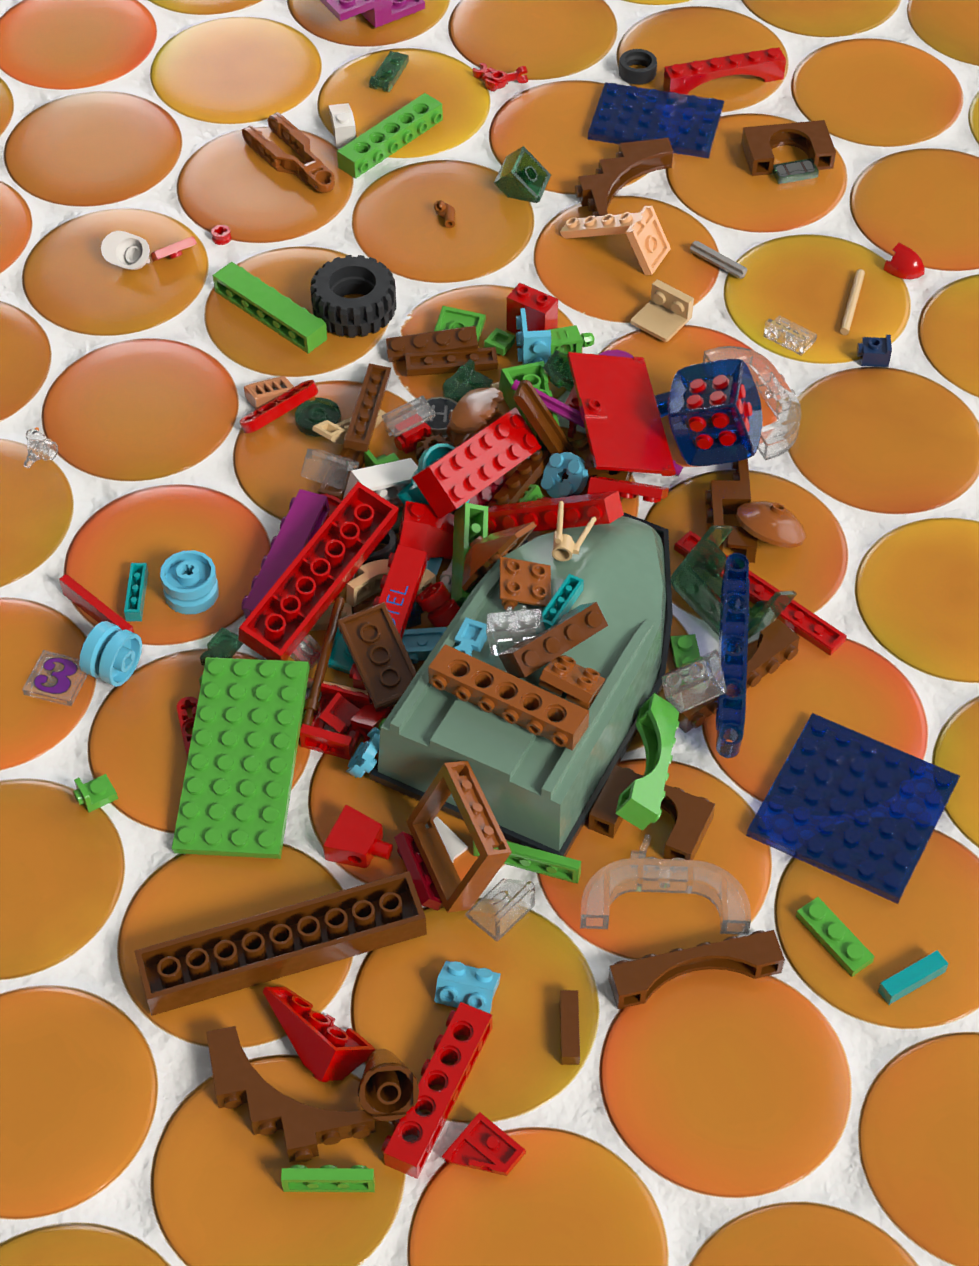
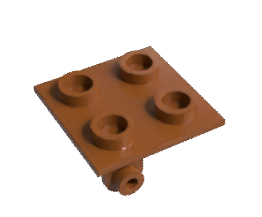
(524, 583)

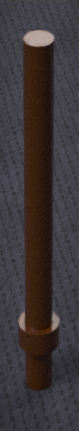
(311, 704)

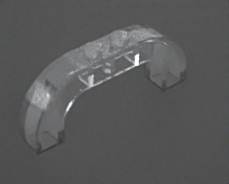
(771, 385)
(666, 877)

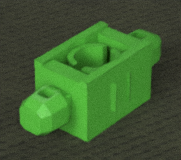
(569, 339)

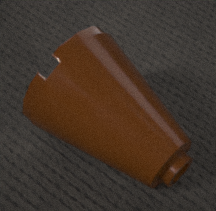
(387, 1087)

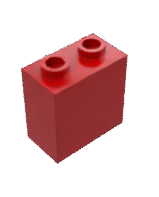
(539, 308)

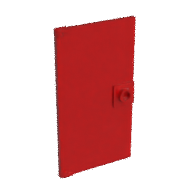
(620, 414)

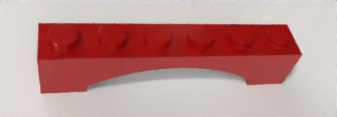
(684, 77)

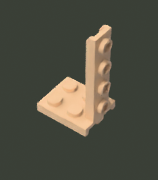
(641, 229)

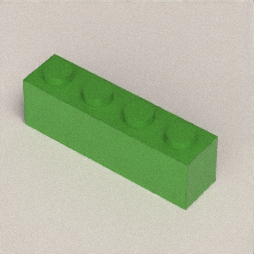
(469, 524)

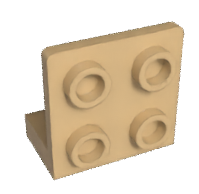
(665, 312)

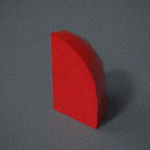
(905, 263)
(368, 718)

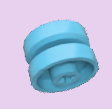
(189, 582)
(110, 653)

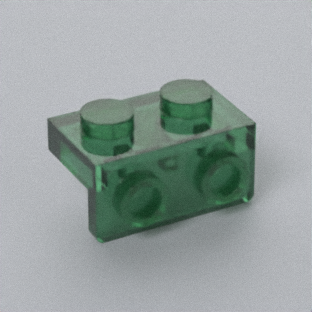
(559, 370)

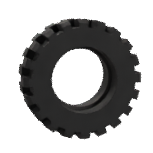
(348, 277)

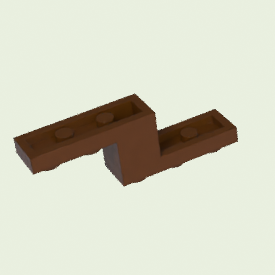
(727, 496)

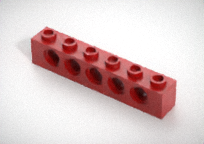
(412, 1156)

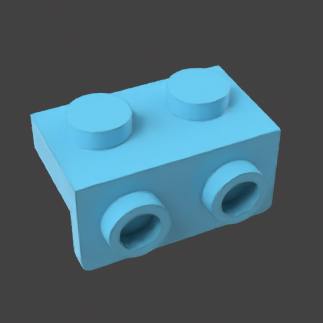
(421, 642)
(466, 985)

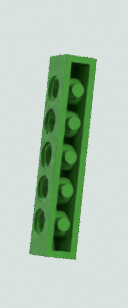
(389, 135)

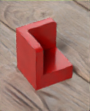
(339, 714)

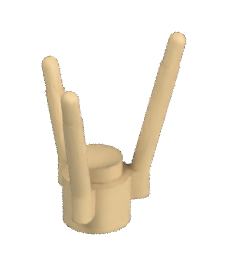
(563, 544)

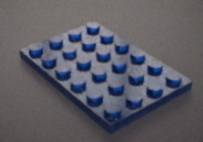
(649, 114)

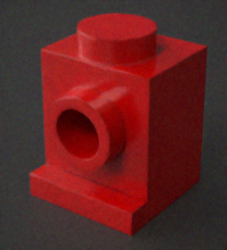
(408, 440)

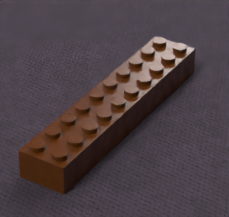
(280, 943)

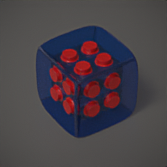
(715, 412)

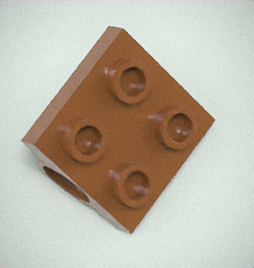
(578, 682)

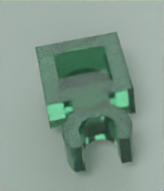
(222, 645)

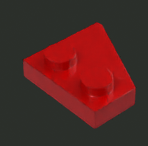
(485, 1148)

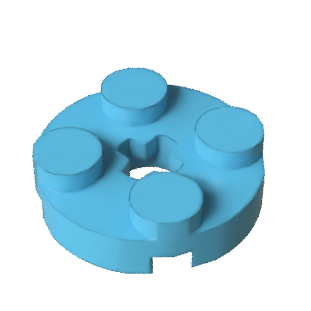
(554, 470)
(363, 757)

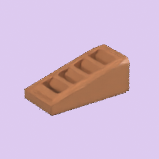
(258, 393)

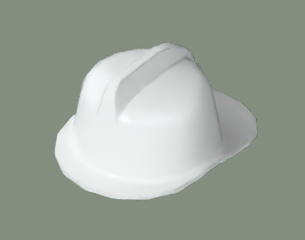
(125, 250)

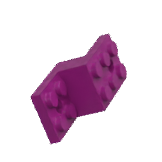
(375, 11)

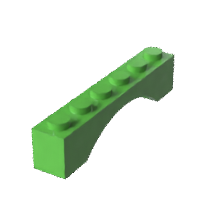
(642, 799)

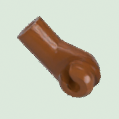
(445, 211)

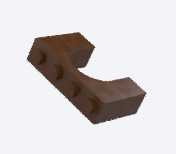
(809, 136)
(689, 812)

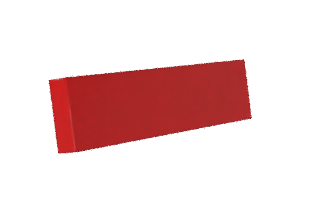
(90, 603)

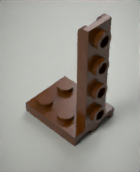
(549, 430)

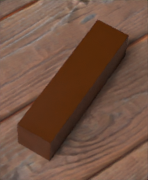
(569, 1027)

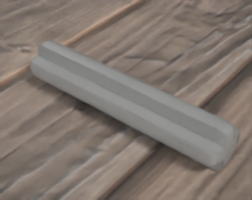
(718, 259)

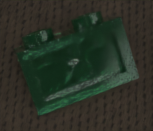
(464, 381)

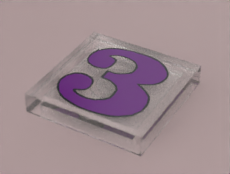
(55, 678)

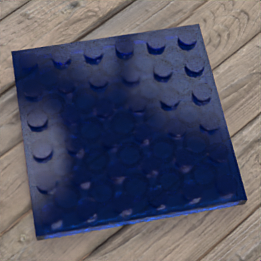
(854, 807)

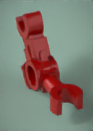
(498, 79)

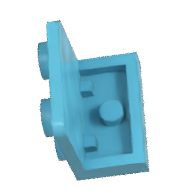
(534, 344)

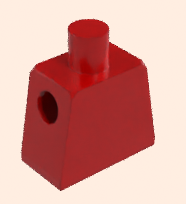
(356, 840)

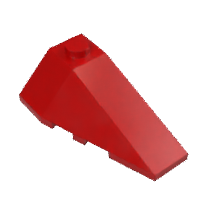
(425, 531)

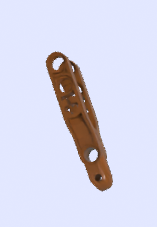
(309, 171)

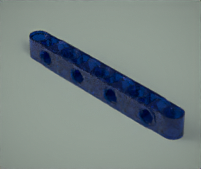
(733, 638)

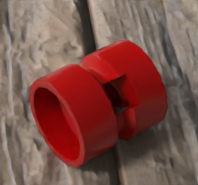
(437, 602)

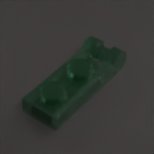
(389, 71)

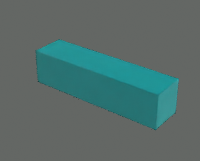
(136, 592)
(562, 600)
(913, 977)

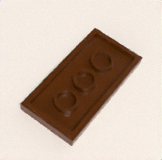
(378, 654)

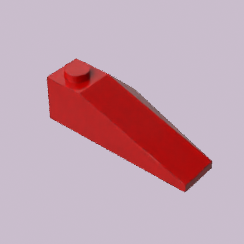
(318, 1042)

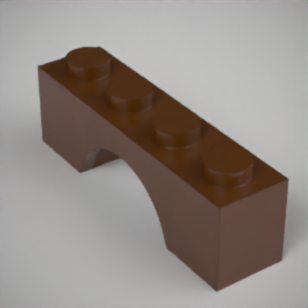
(543, 648)

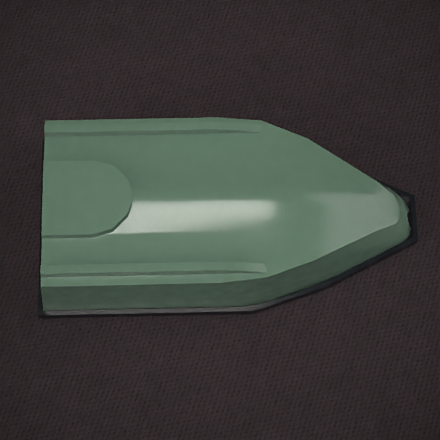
(530, 783)

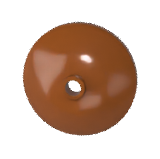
(771, 523)

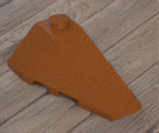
(487, 551)

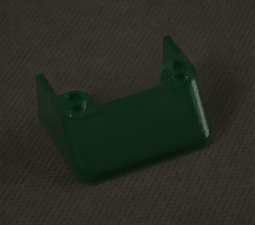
(700, 584)

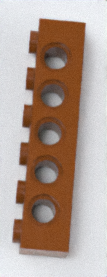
(526, 703)

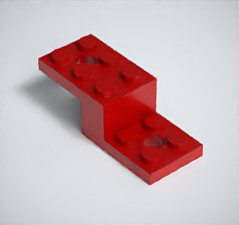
(626, 489)

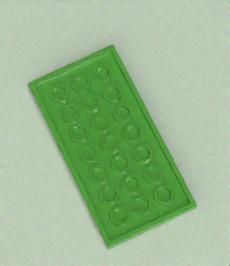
(241, 758)

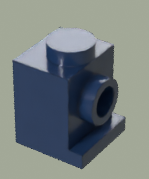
(875, 351)

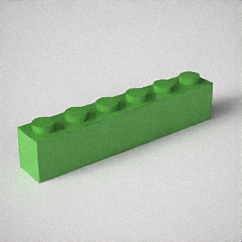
(270, 307)

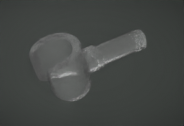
(643, 849)

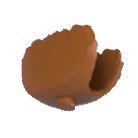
(473, 413)

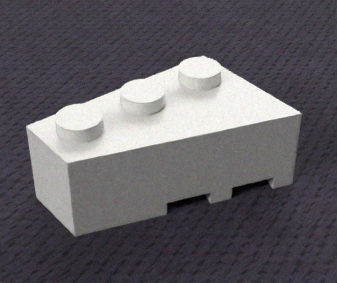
(384, 479)

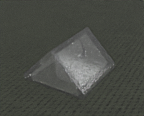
(503, 907)

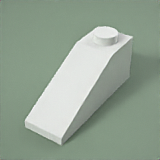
(342, 124)

